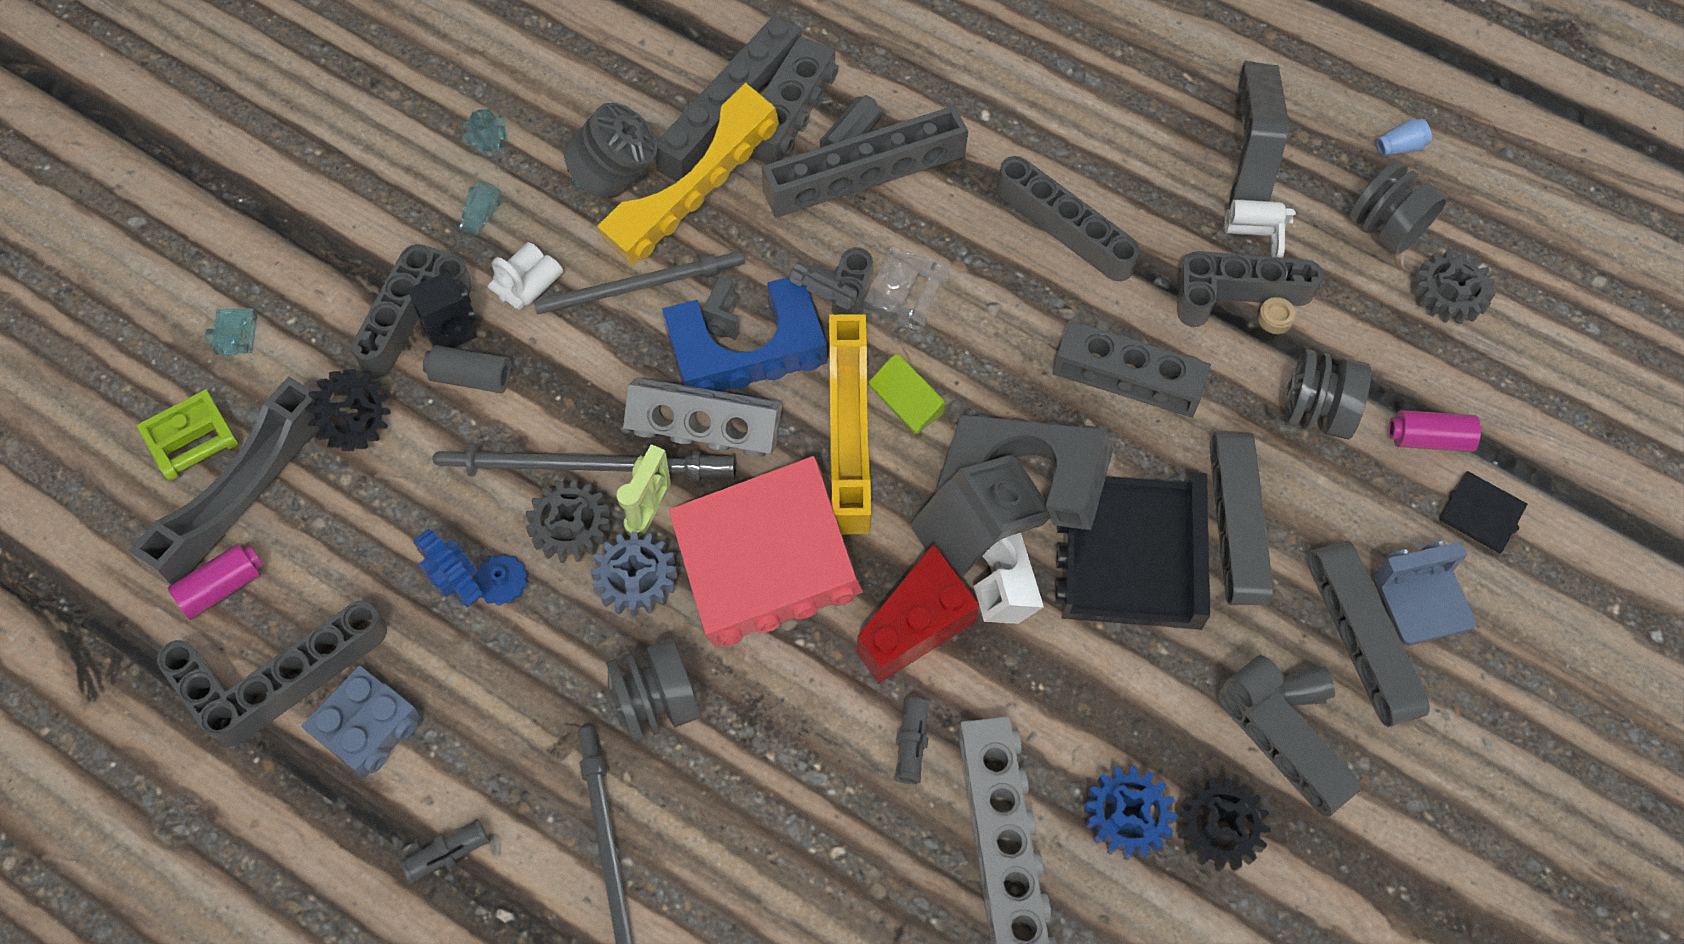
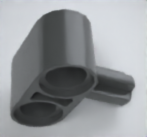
(852, 259)

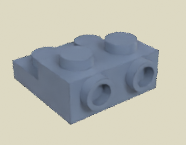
(362, 722)

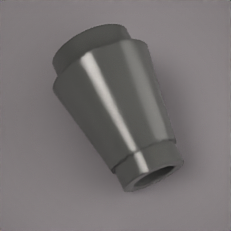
(1308, 686)

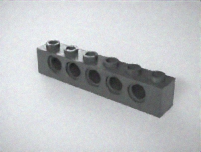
(864, 161)

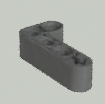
(1253, 281)
(380, 346)
(1285, 737)

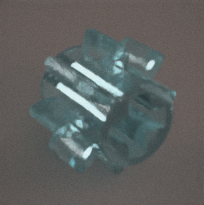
(485, 130)

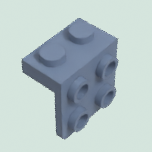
(1425, 593)

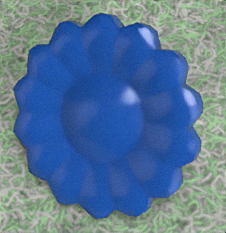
(501, 579)

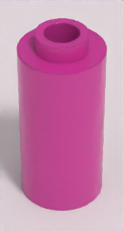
(1435, 430)
(215, 580)

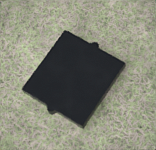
(1483, 512)

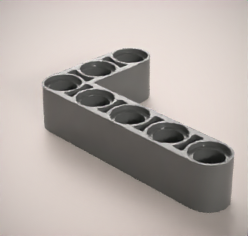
(1264, 131)
(270, 677)

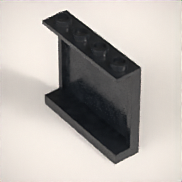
(1141, 556)

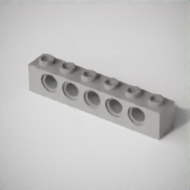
(996, 739)

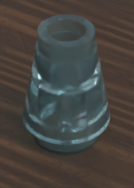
(479, 206)

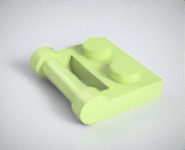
(646, 489)

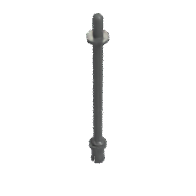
(694, 465)

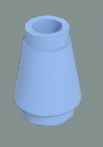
(1405, 138)

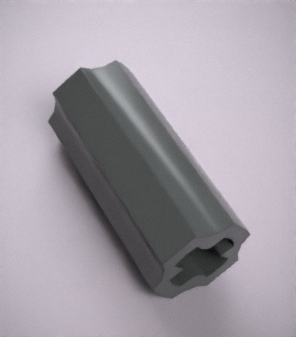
(855, 121)

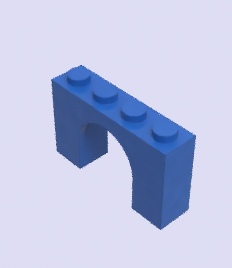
(706, 365)

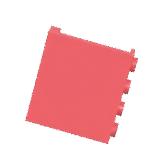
(764, 552)

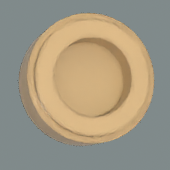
(1276, 315)

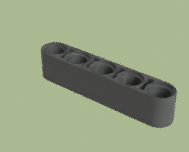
(1068, 218)
(1240, 519)
(1368, 634)

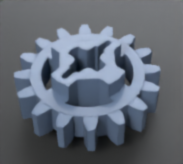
(650, 578)

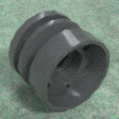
(610, 150)
(1392, 202)
(1335, 396)
(652, 690)

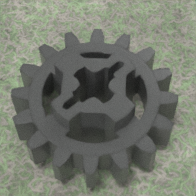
(1454, 287)
(559, 534)

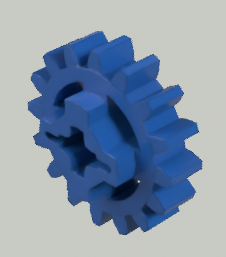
(447, 568)
(1138, 826)

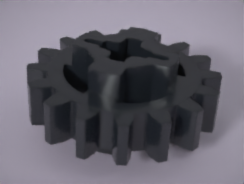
(348, 427)
(1232, 838)

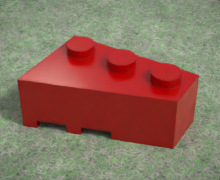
(917, 617)

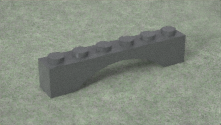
(695, 129)
(183, 538)

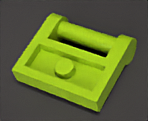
(181, 426)

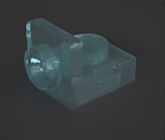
(232, 331)

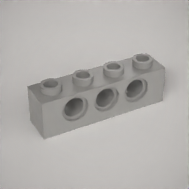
(759, 414)

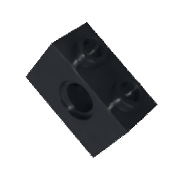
(444, 311)

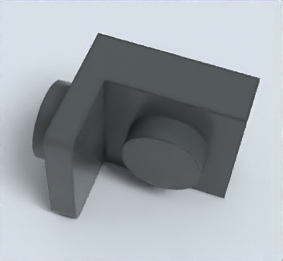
(719, 309)

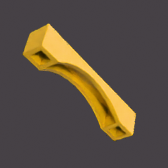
(641, 223)
(849, 423)

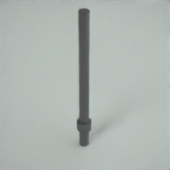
(706, 266)
(593, 770)

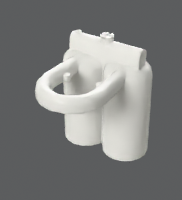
(1260, 219)
(523, 276)

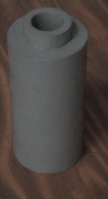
(467, 368)

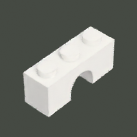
(1011, 589)

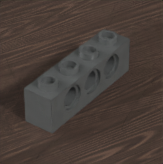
(794, 93)
(1142, 383)

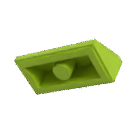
(907, 394)

